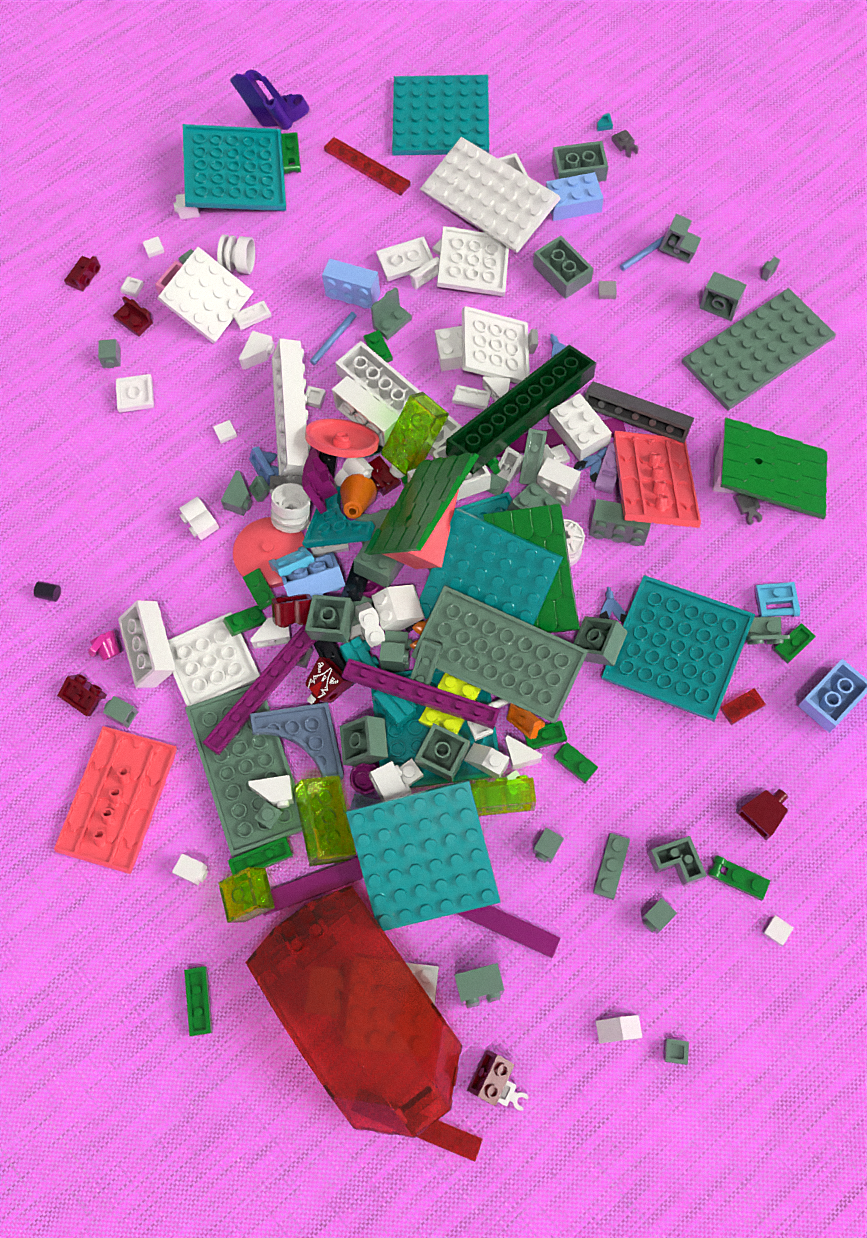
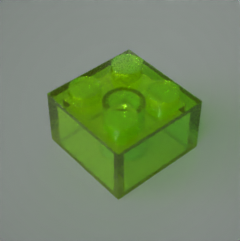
(246, 895)

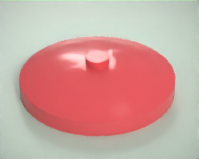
(342, 438)
(262, 543)

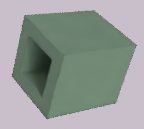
(109, 353)
(120, 711)
(547, 846)
(658, 916)

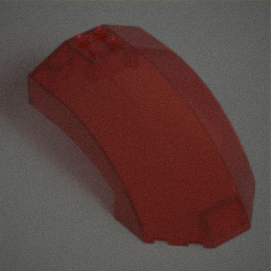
(359, 1016)

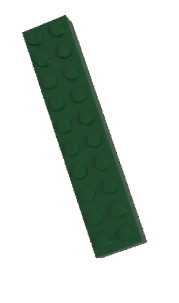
(522, 407)

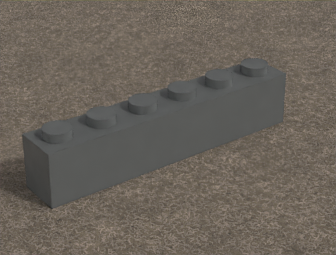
(639, 412)

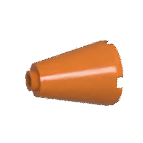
(357, 495)

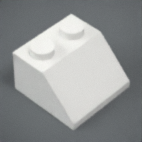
(398, 607)

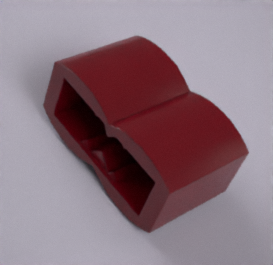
(291, 610)

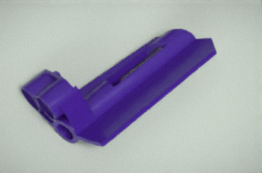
(278, 111)

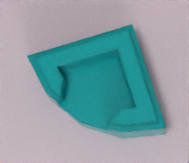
(605, 123)

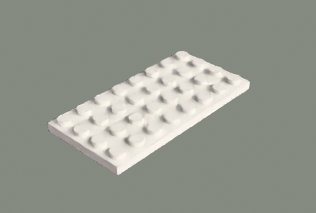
(490, 194)

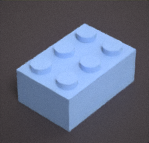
(578, 196)
(351, 283)
(316, 579)
(835, 696)

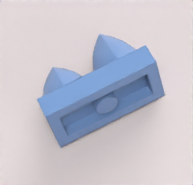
(260, 462)

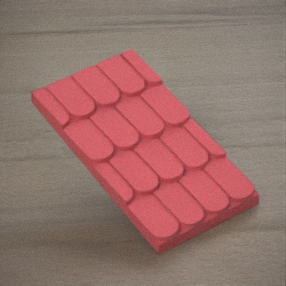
(655, 480)
(116, 800)

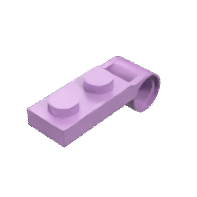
(608, 471)

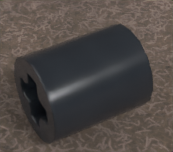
(47, 591)

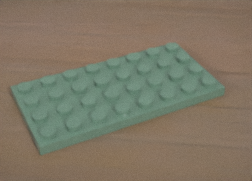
(758, 349)
(502, 654)
(243, 760)

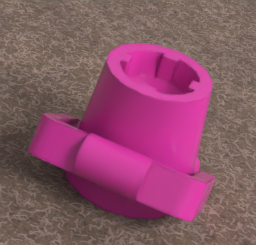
(105, 646)

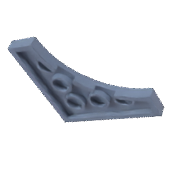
(306, 727)

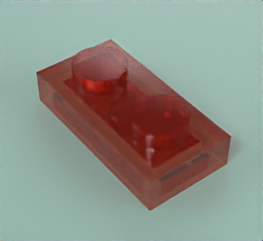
(742, 706)

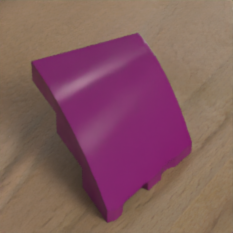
(318, 481)

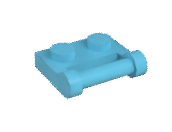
(295, 560)
(777, 594)

